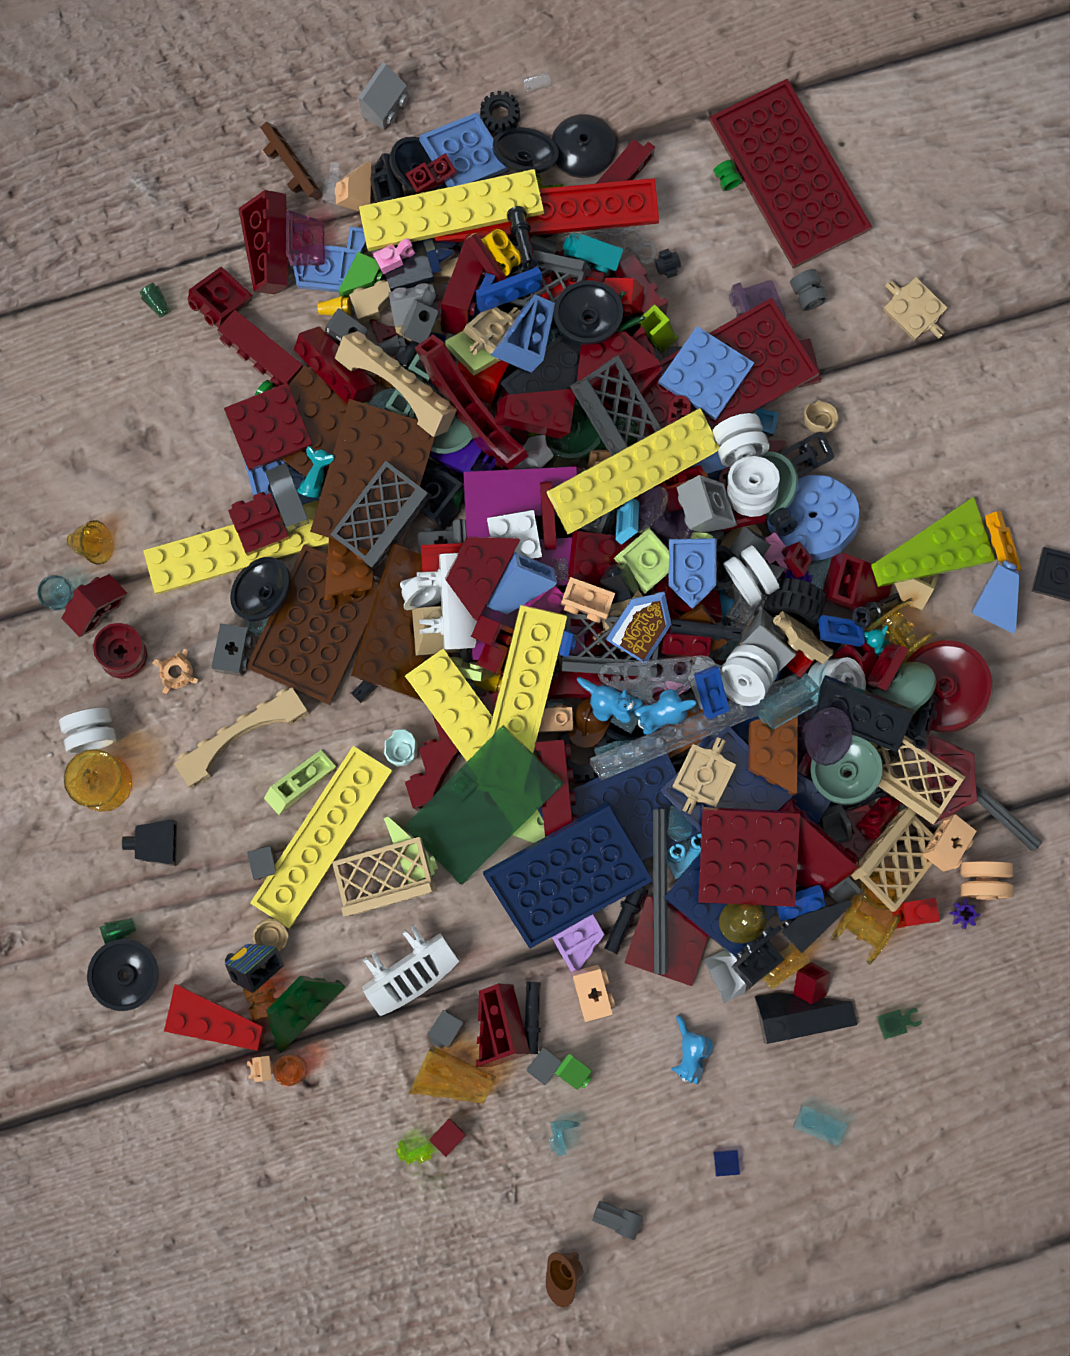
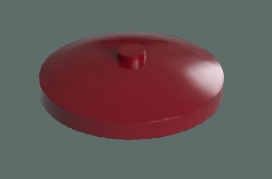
(961, 683)

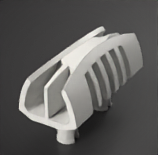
(456, 622)
(410, 975)

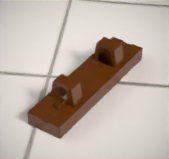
(280, 147)

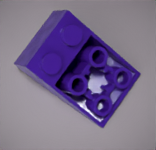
(466, 460)

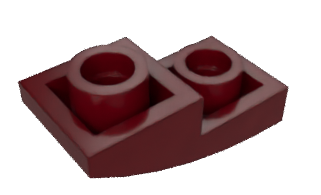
(431, 175)

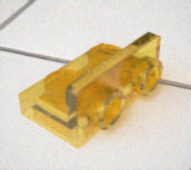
(793, 962)

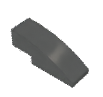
(287, 497)

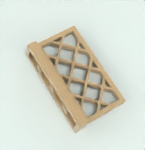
(909, 795)
(880, 848)
(387, 897)

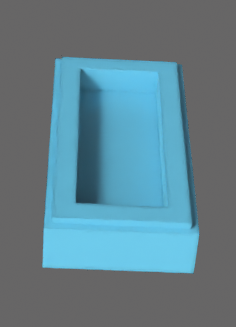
(627, 520)

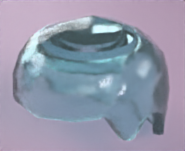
(55, 592)

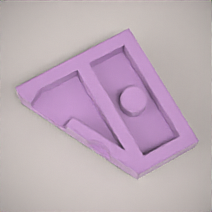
(578, 942)

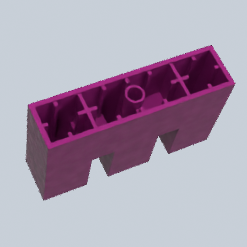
(512, 492)

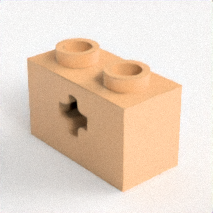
(949, 843)
(591, 1006)

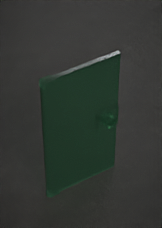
(483, 804)

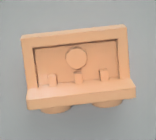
(587, 599)
(557, 719)

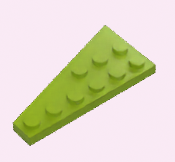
(943, 547)

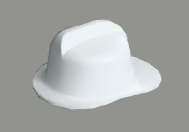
(420, 596)

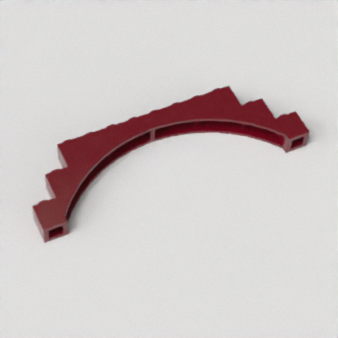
(441, 755)

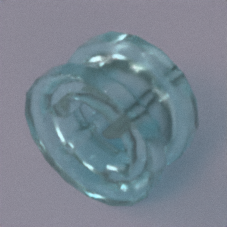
(256, 631)

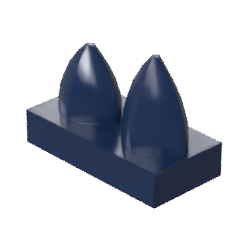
(438, 252)

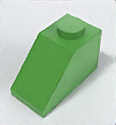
(362, 274)
(574, 1072)

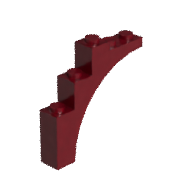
(470, 410)

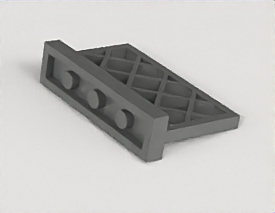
(553, 263)
(600, 416)
(396, 527)
(592, 663)

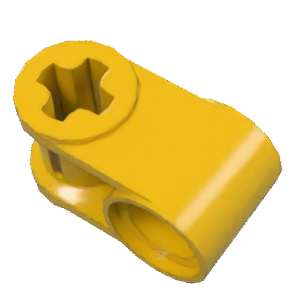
(502, 250)

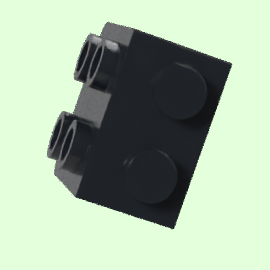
(758, 958)

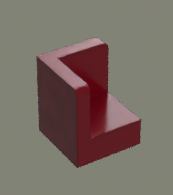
(811, 983)
(447, 1137)

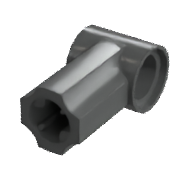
(622, 1221)

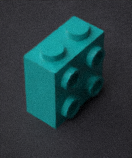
(593, 251)

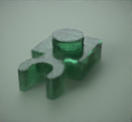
(895, 1023)

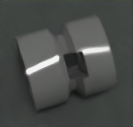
(809, 289)

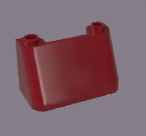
(819, 856)

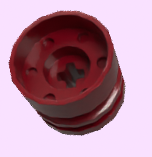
(111, 642)

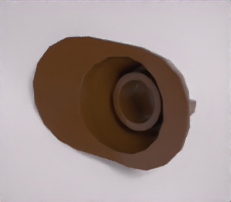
(586, 727)
(562, 1276)

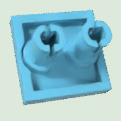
(682, 855)

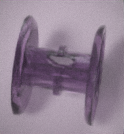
(654, 516)
(824, 736)

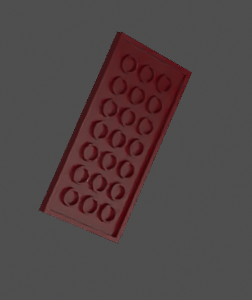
(790, 173)
(778, 366)

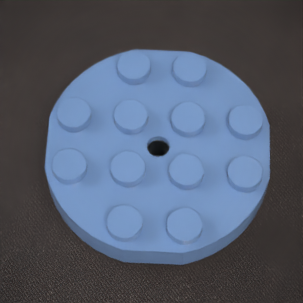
(825, 516)

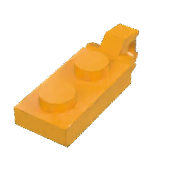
(1002, 539)

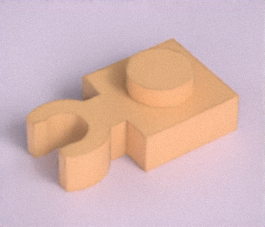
(260, 1069)

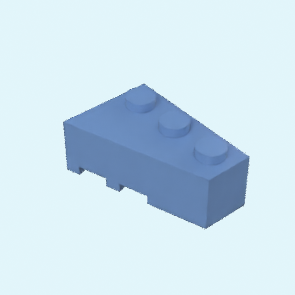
(527, 336)

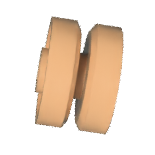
(986, 880)

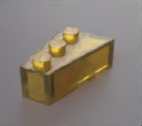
(451, 1078)

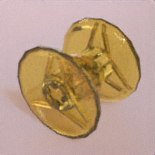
(900, 629)
(82, 778)
(866, 928)

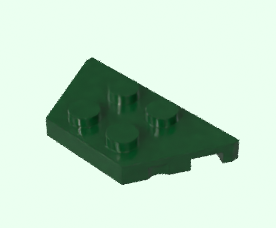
(299, 1007)

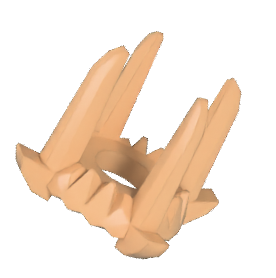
(186, 675)

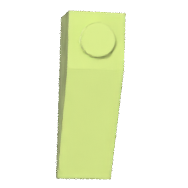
(298, 782)
(398, 835)

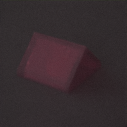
(304, 240)

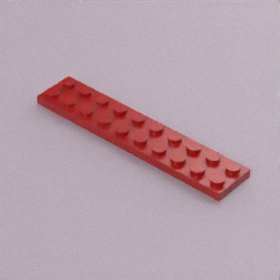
(585, 209)

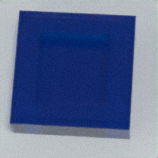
(726, 1163)

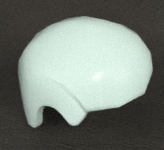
(401, 748)

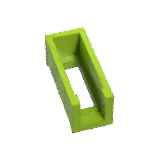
(658, 328)

